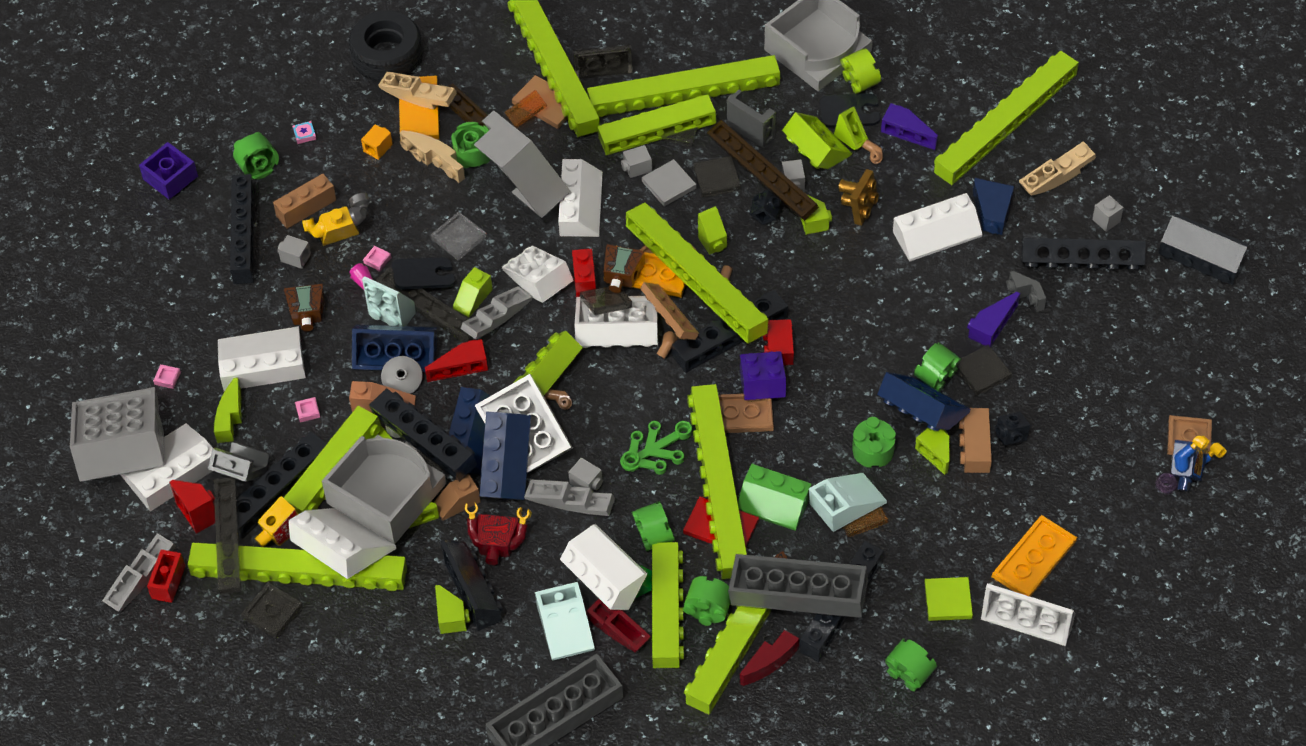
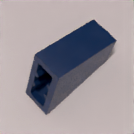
(992, 204)

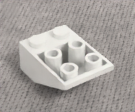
(538, 273)

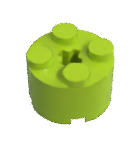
(860, 70)

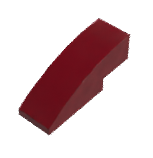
(617, 626)
(769, 658)

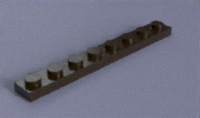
(763, 170)

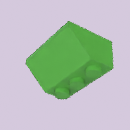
(774, 497)

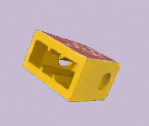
(276, 523)

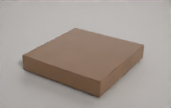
(1187, 429)

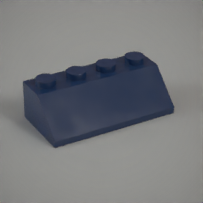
(378, 344)
(921, 401)
(468, 424)
(505, 455)

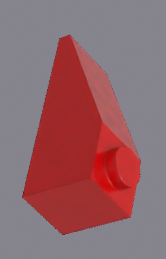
(460, 361)

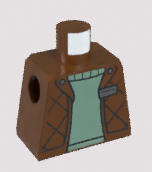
(622, 266)
(306, 305)

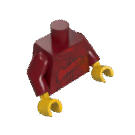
(496, 534)

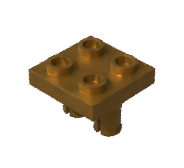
(863, 196)

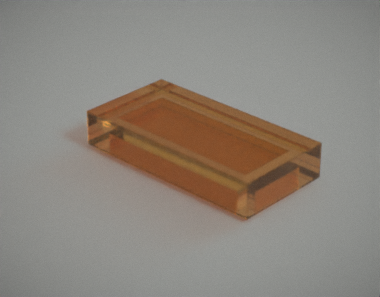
(525, 109)
(869, 521)

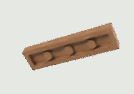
(669, 311)

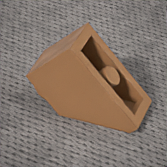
(456, 496)

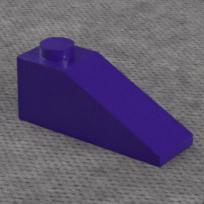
(907, 126)
(991, 320)

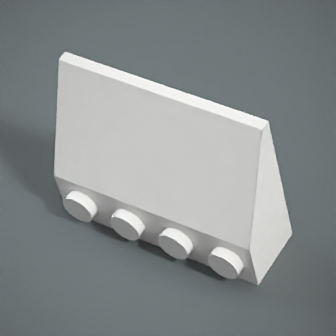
(621, 327)
(261, 358)
(546, 435)
(184, 460)
(338, 540)
(1027, 614)

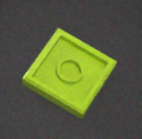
(948, 598)

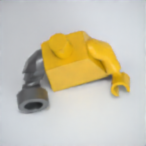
(339, 222)

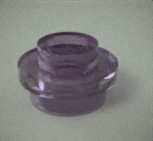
(1166, 478)

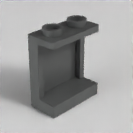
(749, 122)
(240, 463)

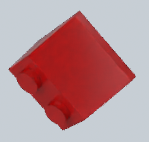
(194, 503)

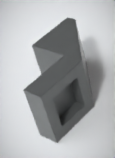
(1027, 288)

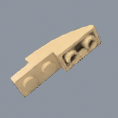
(414, 91)
(432, 150)
(1059, 171)

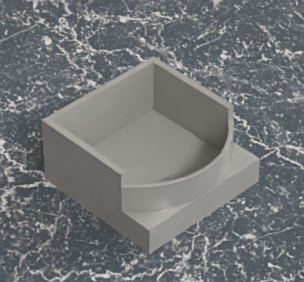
(813, 39)
(523, 164)
(116, 434)
(382, 485)

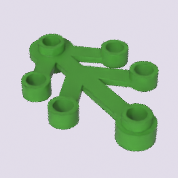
(654, 448)

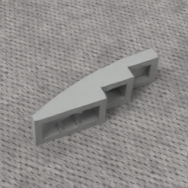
(499, 311)
(563, 496)
(136, 576)

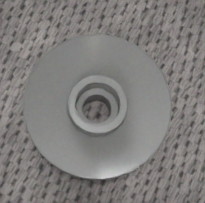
(409, 382)

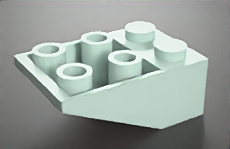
(388, 304)
(844, 499)
(564, 621)

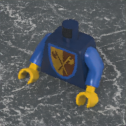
(1190, 459)

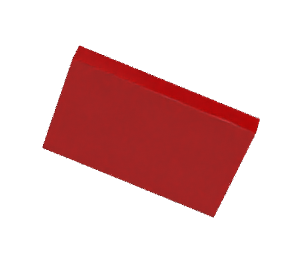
(698, 523)

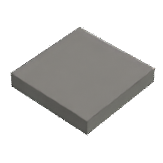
(669, 182)

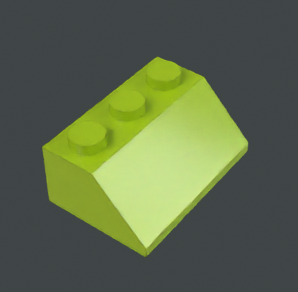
(815, 141)

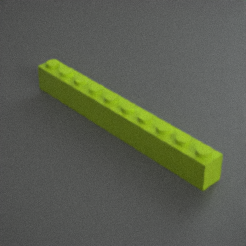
(555, 66)
(684, 85)
(1005, 117)
(697, 273)
(718, 477)
(298, 567)

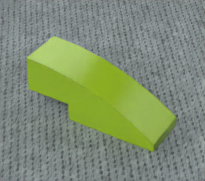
(228, 413)

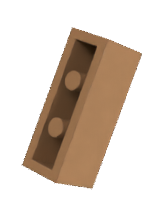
(304, 201)
(975, 441)

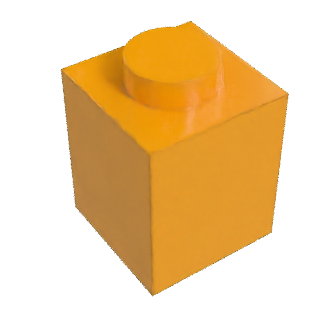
(377, 141)

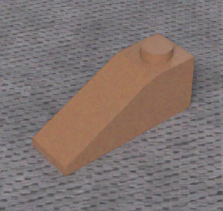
(365, 392)

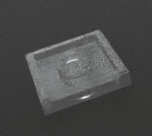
(458, 235)

